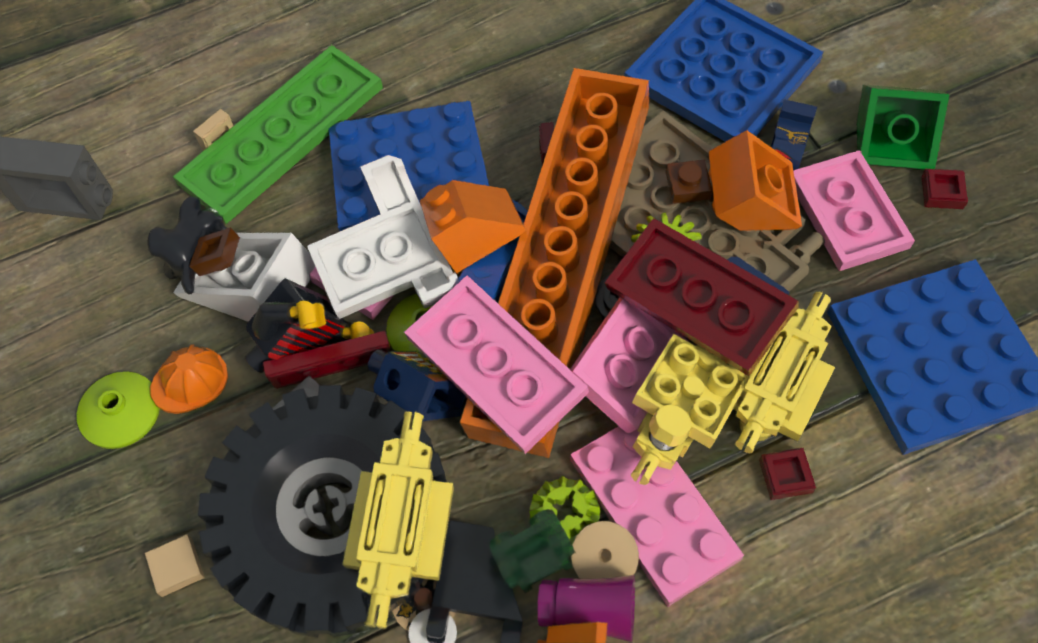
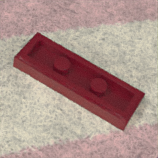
(325, 360)

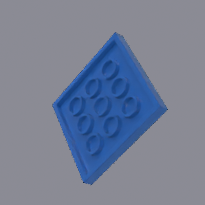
(724, 68)
(432, 142)
(939, 355)

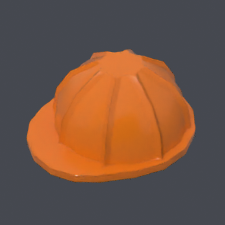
(189, 380)

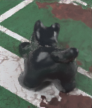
(178, 244)

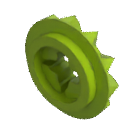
(558, 492)

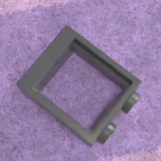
(28, 162)

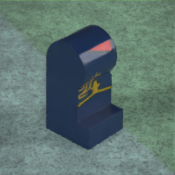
(793, 130)

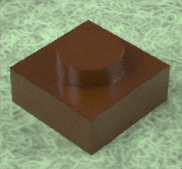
(688, 181)
(215, 252)

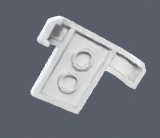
(384, 251)

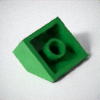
(900, 126)

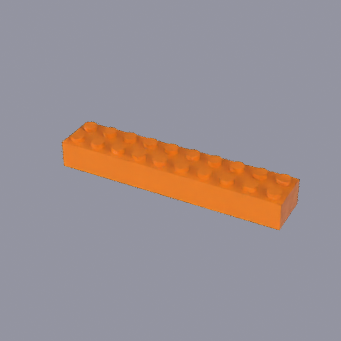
(570, 224)

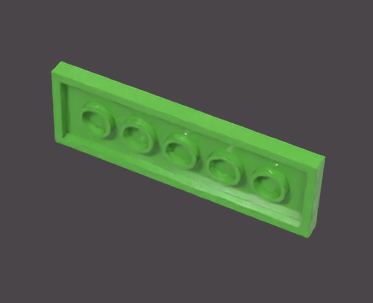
(278, 133)

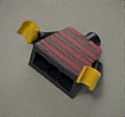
(296, 322)

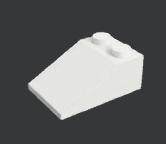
(257, 270)

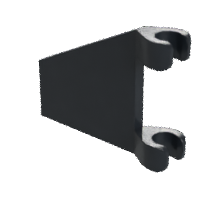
(472, 584)

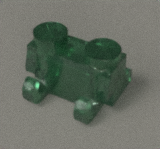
(533, 552)

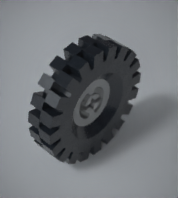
(257, 517)

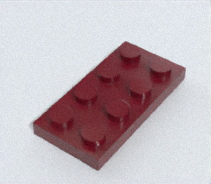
(702, 296)

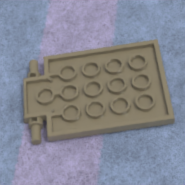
(648, 194)

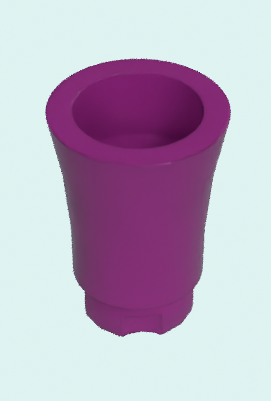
(589, 601)

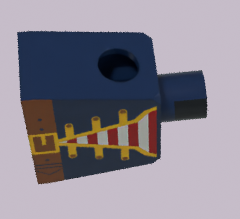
(415, 384)

